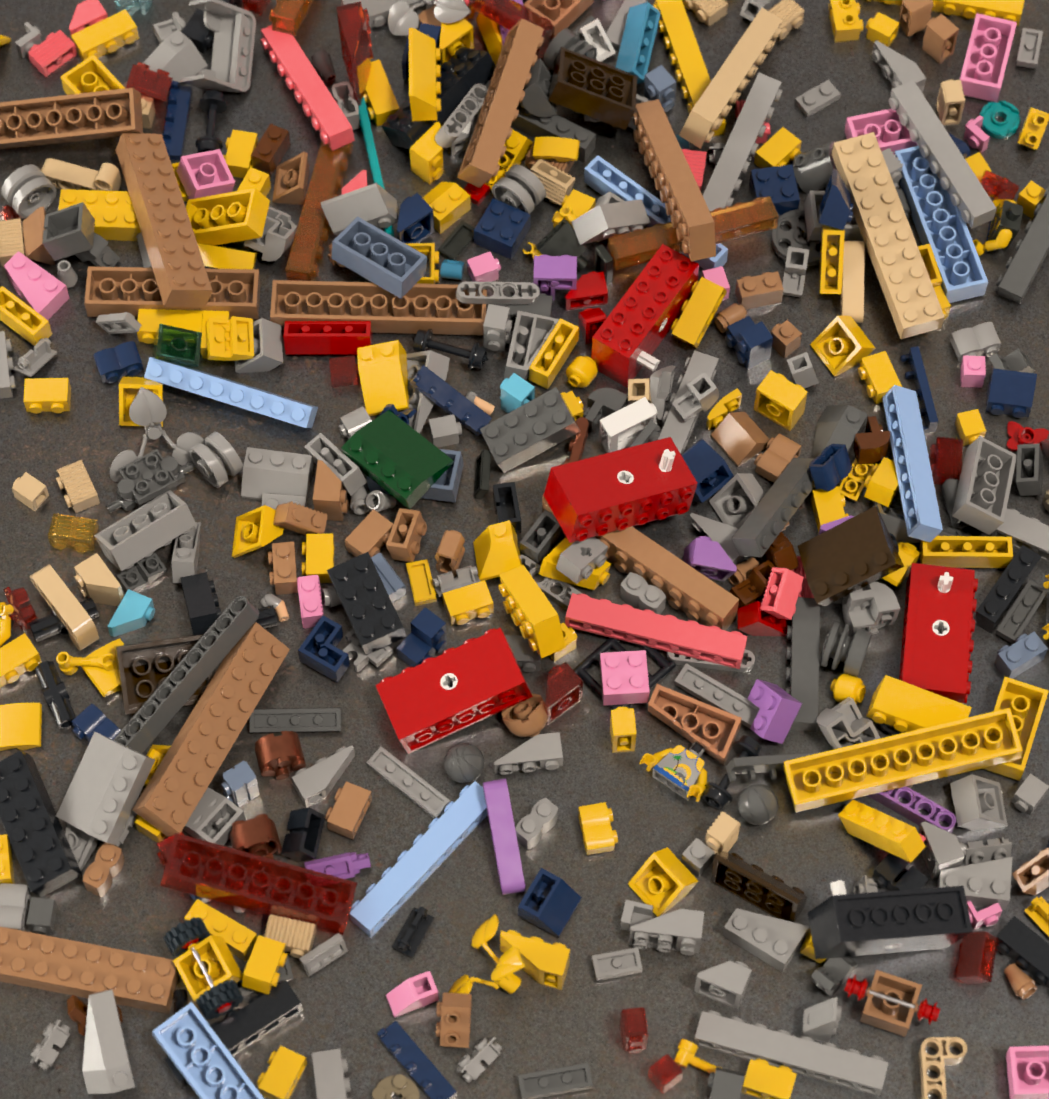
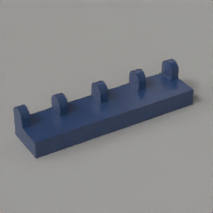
(177, 119)
(922, 388)
(450, 400)
(415, 1062)

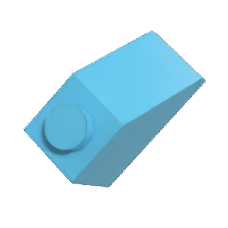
(131, 613)

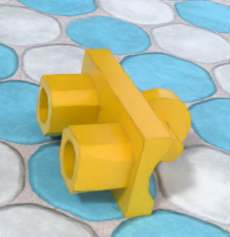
(1033, 128)

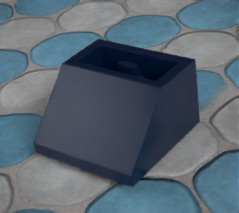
(708, 470)
(549, 903)

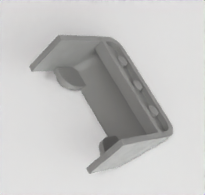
(231, 47)

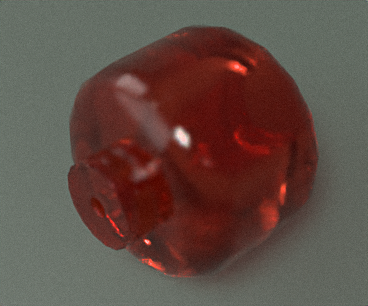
(8, 213)

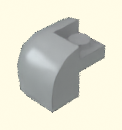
(276, 236)
(870, 608)
(845, 725)

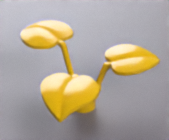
(503, 974)

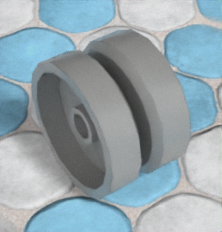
(519, 189)
(28, 190)
(216, 459)

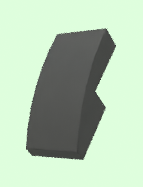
(142, 574)

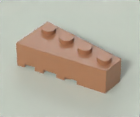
(696, 721)

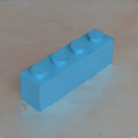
(638, 40)

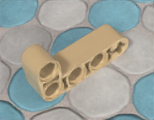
(75, 177)
(853, 280)
(66, 607)
(937, 1062)

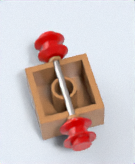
(891, 1002)

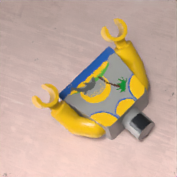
(679, 769)

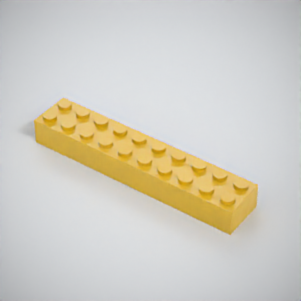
(902, 760)

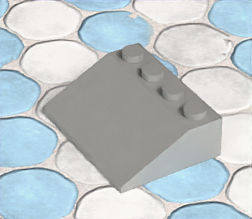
(105, 788)

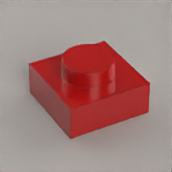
(477, 194)

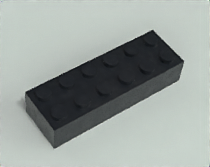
(456, 79)
(33, 826)

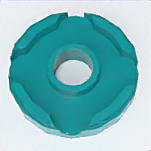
(1000, 129)

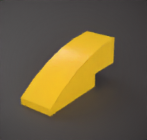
(226, 258)

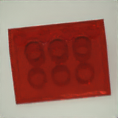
(355, 45)

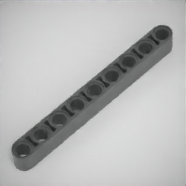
(188, 675)

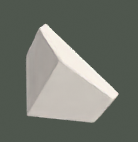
(596, 36)

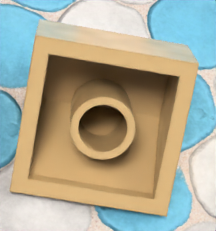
(98, 582)

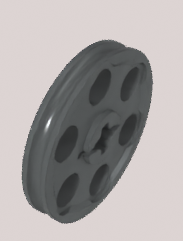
(792, 237)

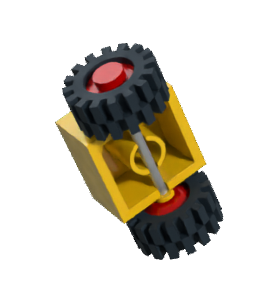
(205, 967)

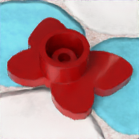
(1026, 435)

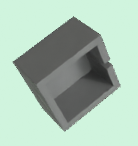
(68, 231)

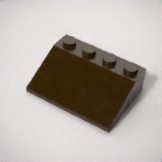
(593, 88)
(849, 557)
(147, 664)
(757, 887)

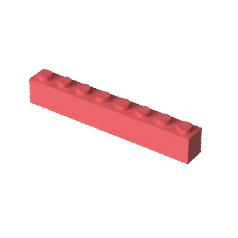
(308, 88)
(656, 630)

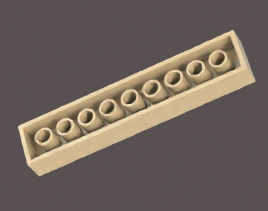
(888, 236)

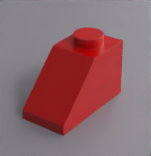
(589, 292)
(590, 322)
(759, 623)

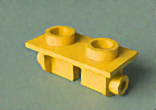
(1039, 913)

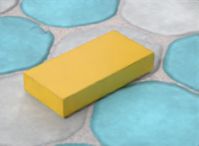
(421, 582)

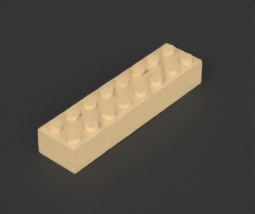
(731, 78)

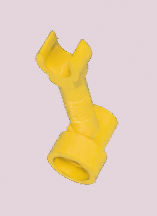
(70, 664)
(686, 1056)

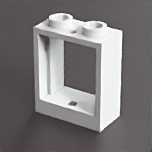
(623, 426)

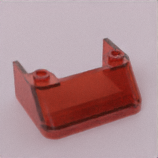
(507, 14)

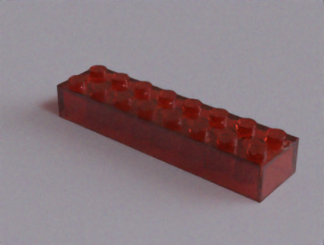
(258, 883)

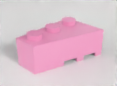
(36, 285)

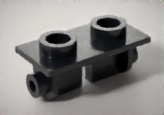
(413, 931)

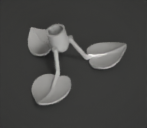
(402, 16)
(149, 412)

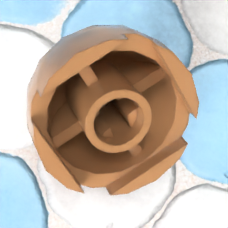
(526, 717)

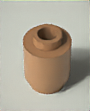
(729, 316)

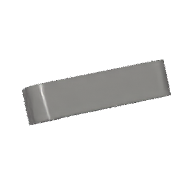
(461, 116)

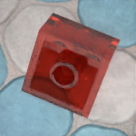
(149, 82)
(562, 691)

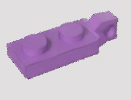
(340, 865)

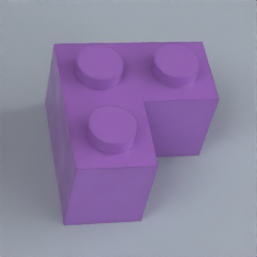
(555, 273)
(775, 712)

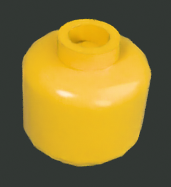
(581, 371)
(848, 686)

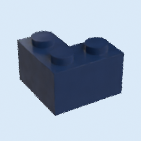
(749, 341)
(425, 640)
(320, 650)

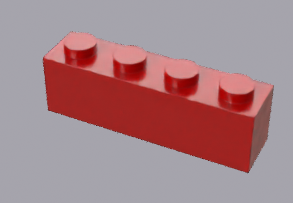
(326, 337)

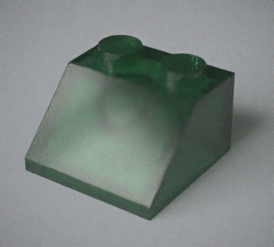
(177, 345)

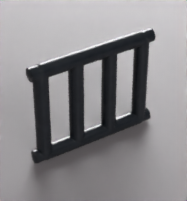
(594, 657)

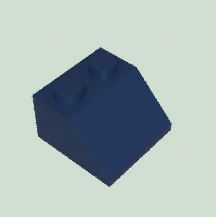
(836, 203)
(414, 220)
(1010, 393)

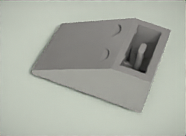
(213, 818)
(672, 931)

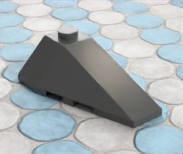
(838, 426)
(895, 523)

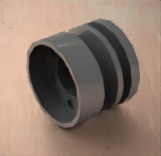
(568, 40)
(845, 648)

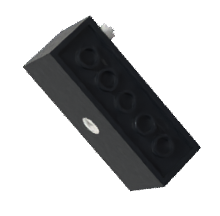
(888, 921)

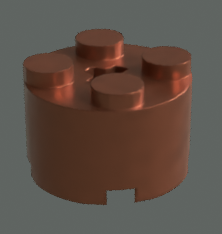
(279, 754)
(256, 836)

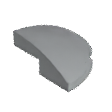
(660, 388)

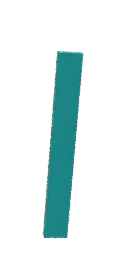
(371, 152)

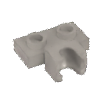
(355, 650)

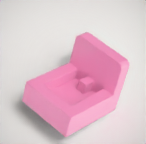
(975, 136)
(986, 916)

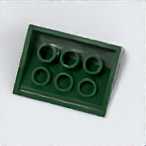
(397, 458)

